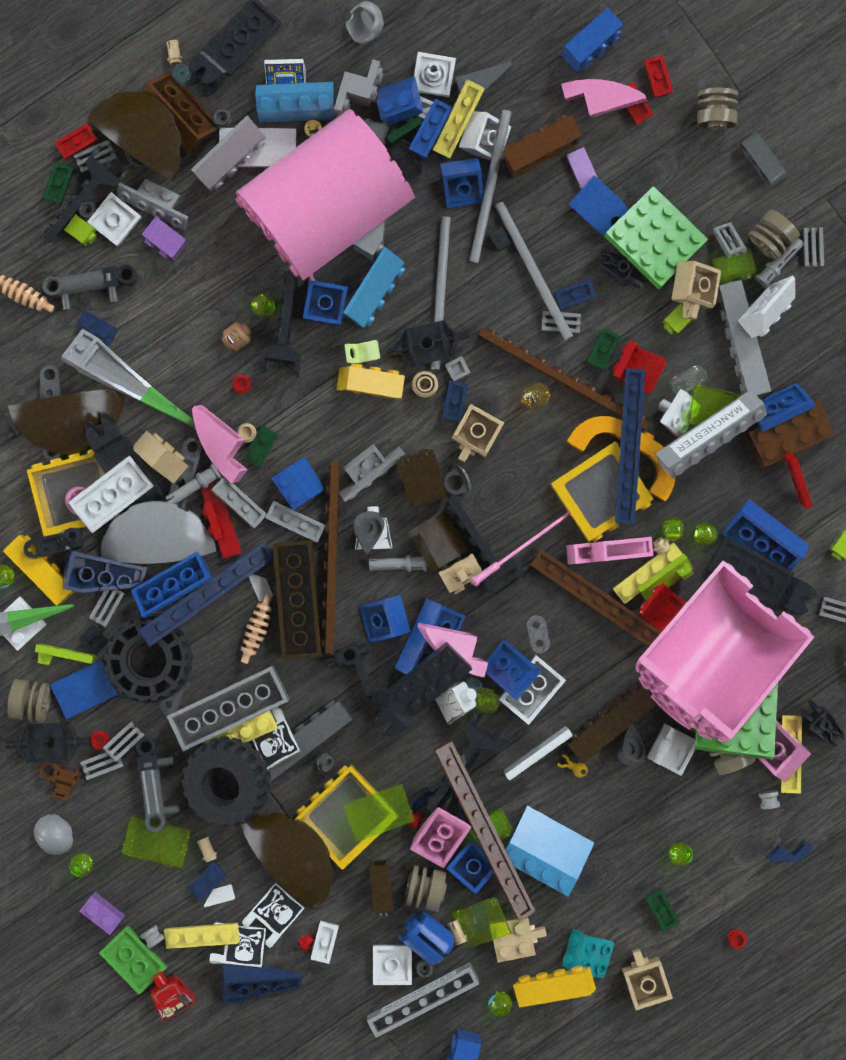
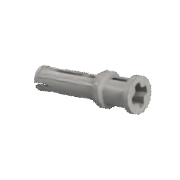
(773, 268)
(201, 480)
(408, 564)

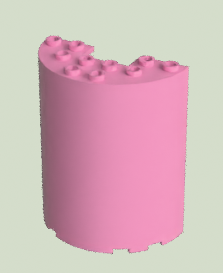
(325, 194)
(720, 656)

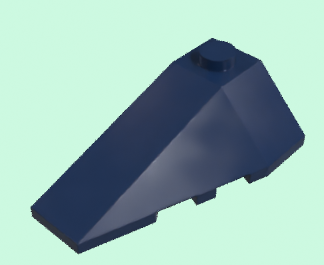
(91, 574)
(246, 981)

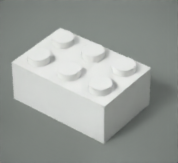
(536, 694)

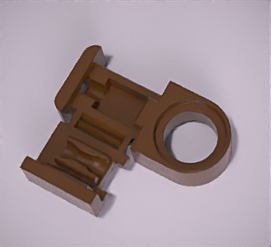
(64, 777)

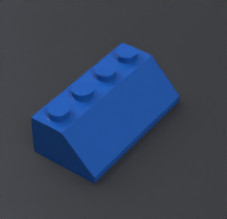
(765, 536)
(171, 584)
(416, 647)

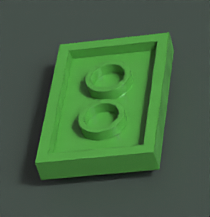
(132, 959)

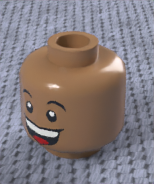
(236, 336)

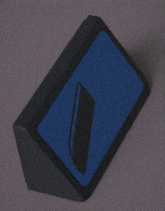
(419, 798)

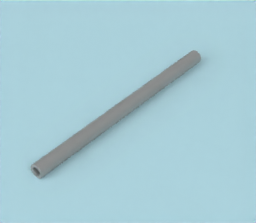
(490, 186)
(533, 270)
(441, 276)

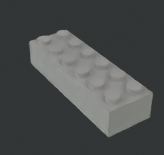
(228, 708)

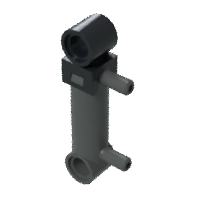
(107, 278)
(151, 784)

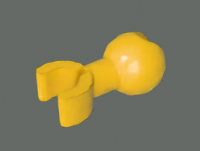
(576, 767)

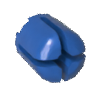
(427, 937)

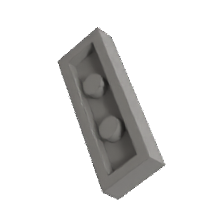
(238, 502)
(295, 521)

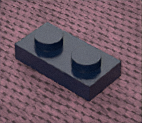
(575, 294)
(97, 327)
(455, 401)
(207, 881)

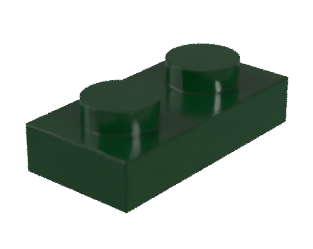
(397, 134)
(58, 183)
(603, 349)
(260, 446)
(662, 910)

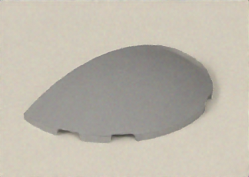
(155, 535)

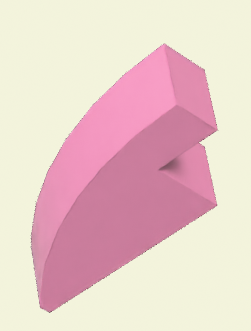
(602, 95)
(219, 443)
(609, 550)
(461, 641)

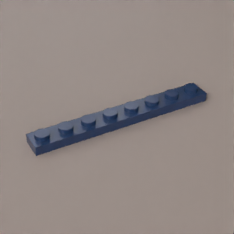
(630, 446)
(206, 594)

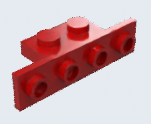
(220, 522)

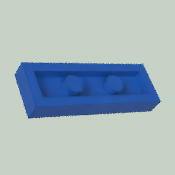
(430, 129)

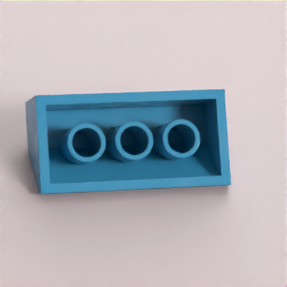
(295, 102)
(374, 288)

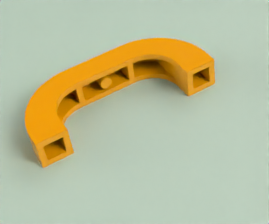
(580, 437)

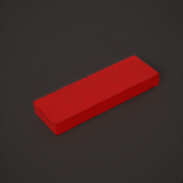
(798, 480)

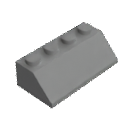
(228, 154)

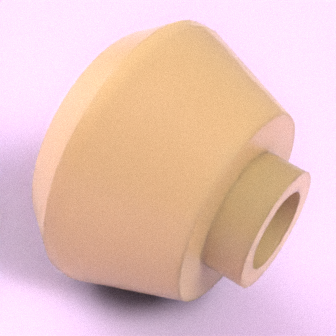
(426, 378)

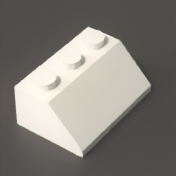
(768, 307)

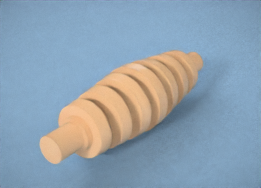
(22, 294)
(256, 629)

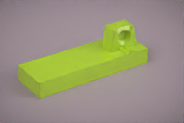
(668, 575)
(46, 653)

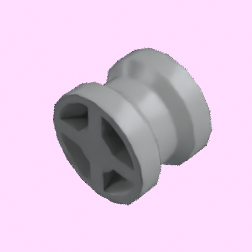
(769, 799)
(152, 936)

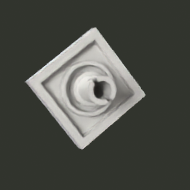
(434, 74)
(676, 413)

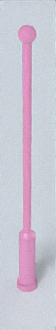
(495, 566)

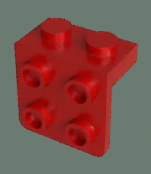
(638, 358)
(661, 607)

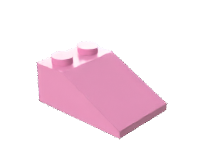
(788, 754)
(439, 837)

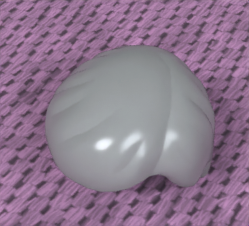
(365, 22)
(53, 834)

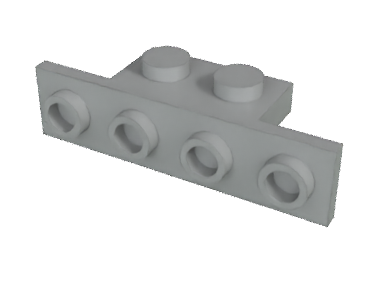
(155, 201)
(367, 468)

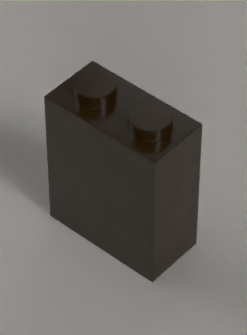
(421, 477)
(439, 542)
(382, 887)

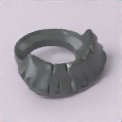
(466, 487)

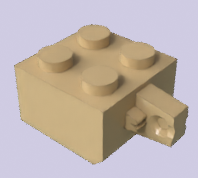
(695, 287)
(476, 432)
(160, 456)
(460, 574)
(520, 942)
(646, 981)

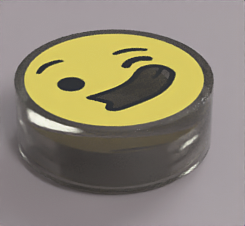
(311, 127)

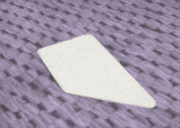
(260, 586)
(220, 895)

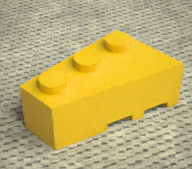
(370, 381)

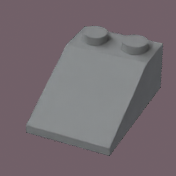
(371, 243)

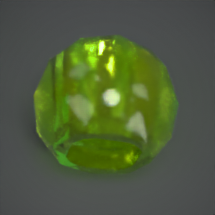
(263, 305)
(672, 528)
(705, 534)
(6, 576)
(680, 854)
(81, 864)
(500, 1004)

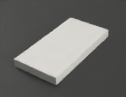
(277, 144)
(110, 494)
(537, 753)

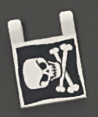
(277, 744)
(275, 911)
(245, 953)

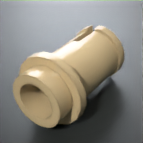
(173, 52)
(207, 849)
(457, 932)

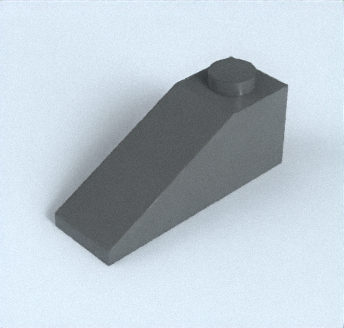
(486, 78)

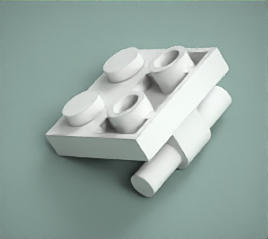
(672, 749)

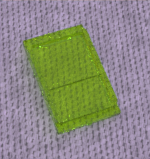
(379, 812)
(163, 846)

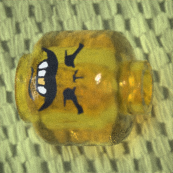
(535, 396)

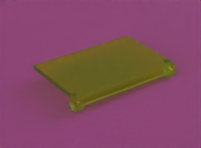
(707, 402)
(482, 922)

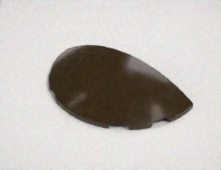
(141, 128)
(60, 420)
(292, 855)

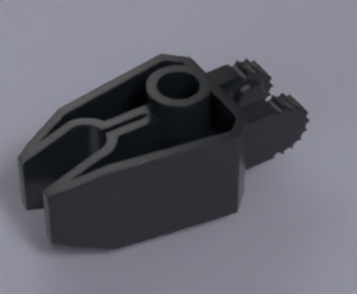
(619, 269)
(822, 723)

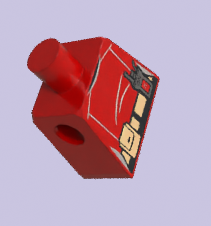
(170, 995)

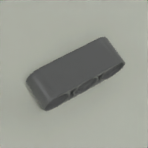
(763, 159)

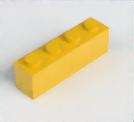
(40, 571)
(554, 986)

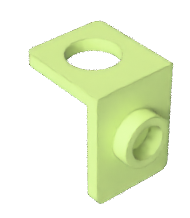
(362, 352)

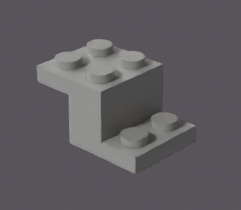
(359, 89)

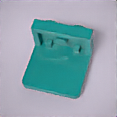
(588, 952)

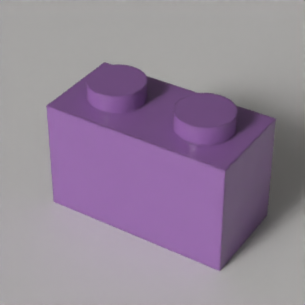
(164, 238)
(102, 913)

